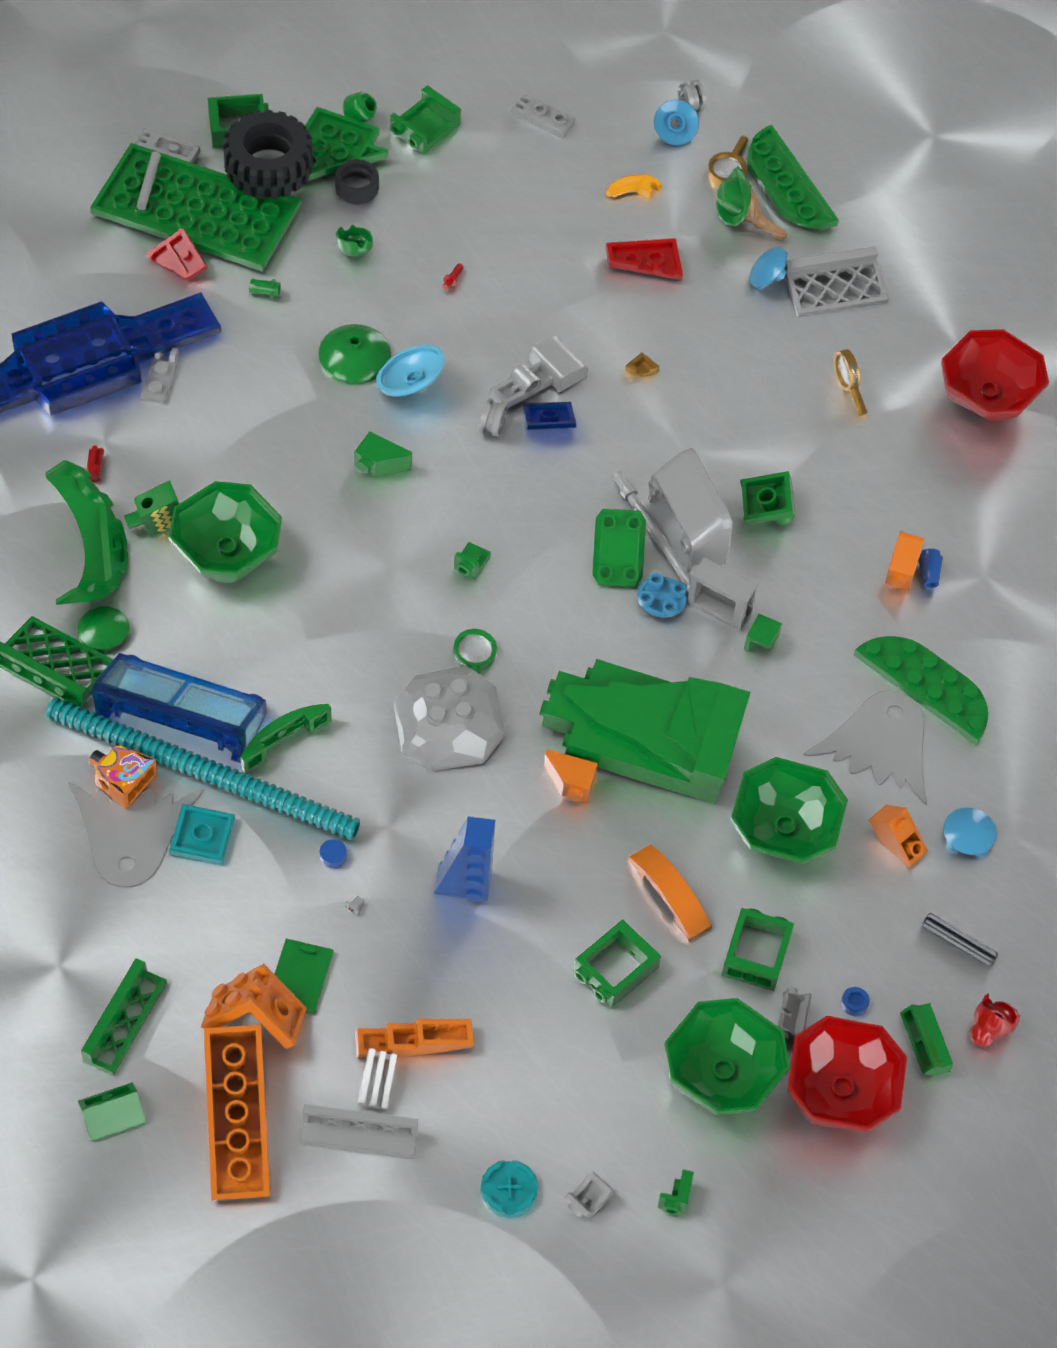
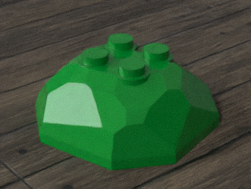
(225, 530)
(789, 810)
(726, 1056)

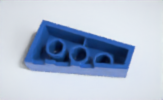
(469, 862)

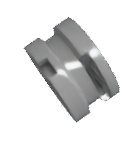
(693, 95)
(493, 417)

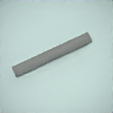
(148, 181)

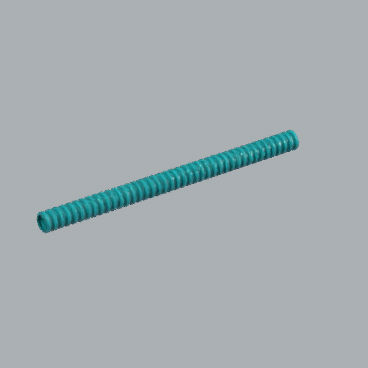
(203, 768)

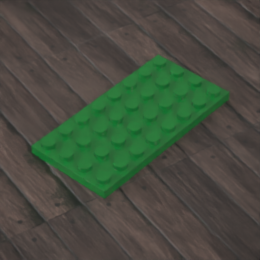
(200, 202)

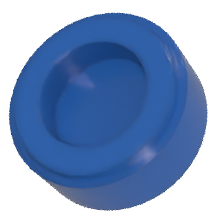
(333, 853)
(855, 1001)

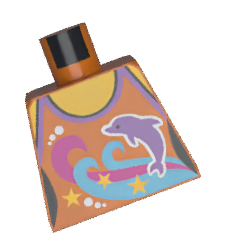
(123, 773)

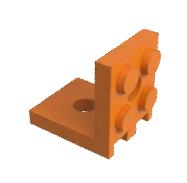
(264, 998)

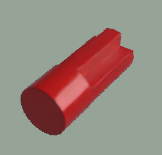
(94, 463)

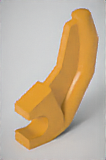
(637, 183)

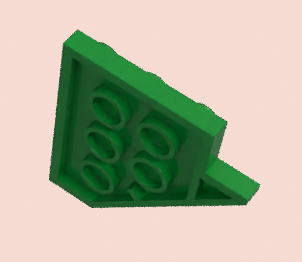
(340, 140)

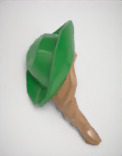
(739, 204)

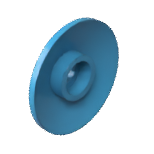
(684, 116)

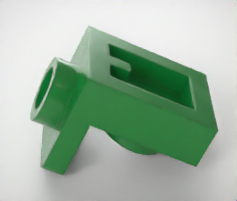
(471, 560)
(678, 1201)

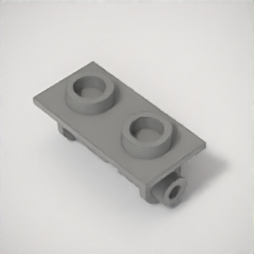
(795, 1015)

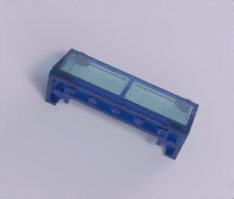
(179, 702)

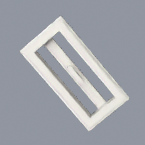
(381, 1056)

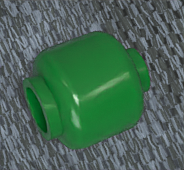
(359, 106)

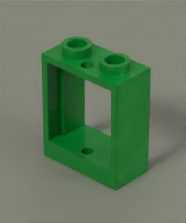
(231, 106)
(635, 945)
(749, 971)

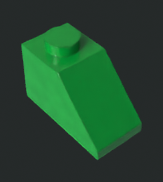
(381, 457)

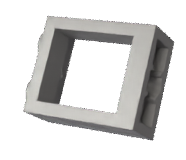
(726, 583)

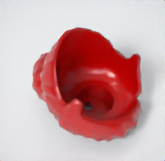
(992, 1021)

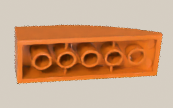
(236, 1113)

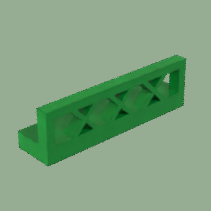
(113, 1014)

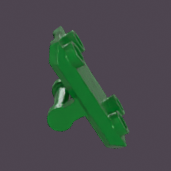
(619, 547)

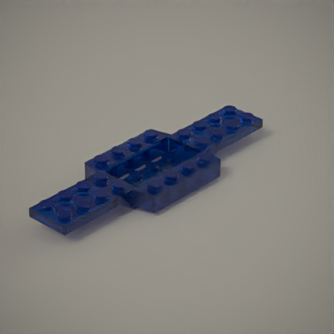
(71, 340)

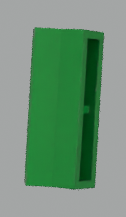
(926, 1039)

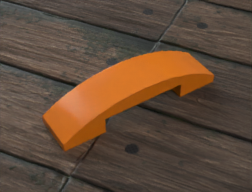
(673, 890)

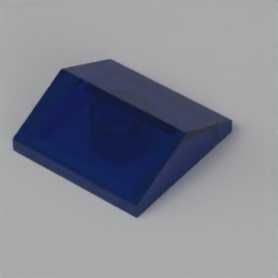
(548, 415)

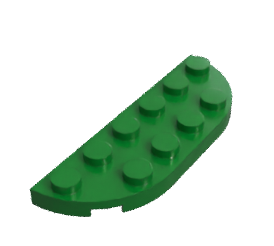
(787, 183)
(928, 682)

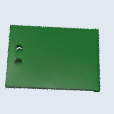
(304, 972)

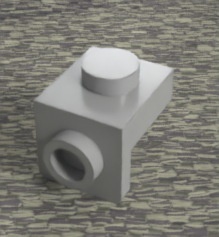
(589, 1196)

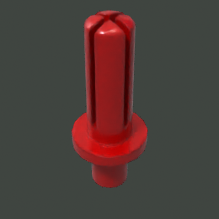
(450, 280)

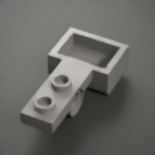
(552, 365)

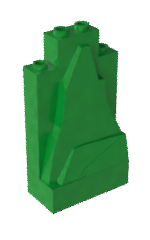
(648, 726)

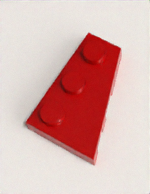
(650, 257)

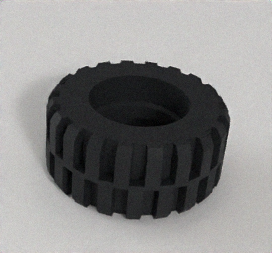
(268, 176)

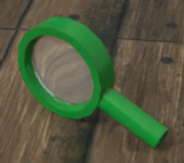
(475, 649)

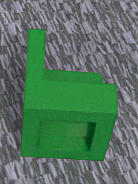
(763, 632)

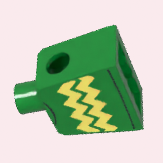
(154, 509)

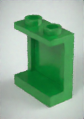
(426, 121)

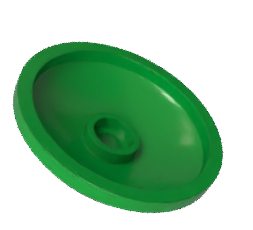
(354, 353)

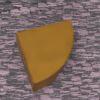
(642, 366)

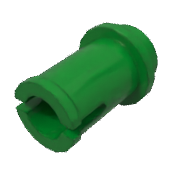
(269, 288)

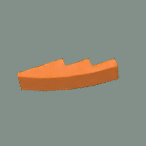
(416, 1039)

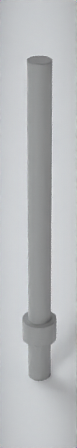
(630, 494)

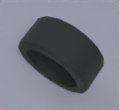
(356, 168)

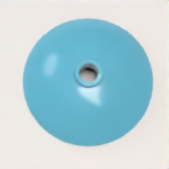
(411, 371)

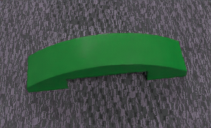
(309, 717)

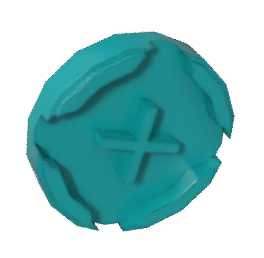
(509, 1188)

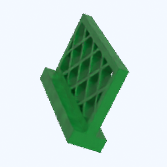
(43, 674)

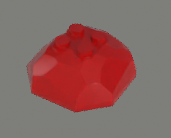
(994, 374)
(846, 1074)

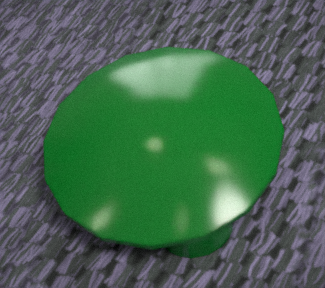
(103, 628)

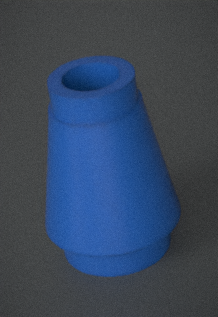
(930, 566)

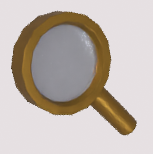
(724, 163)
(849, 377)

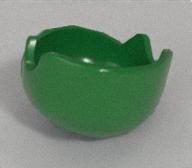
(354, 241)

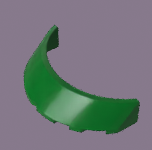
(101, 533)

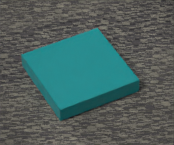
(202, 834)

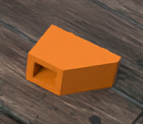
(898, 833)

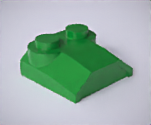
(768, 498)

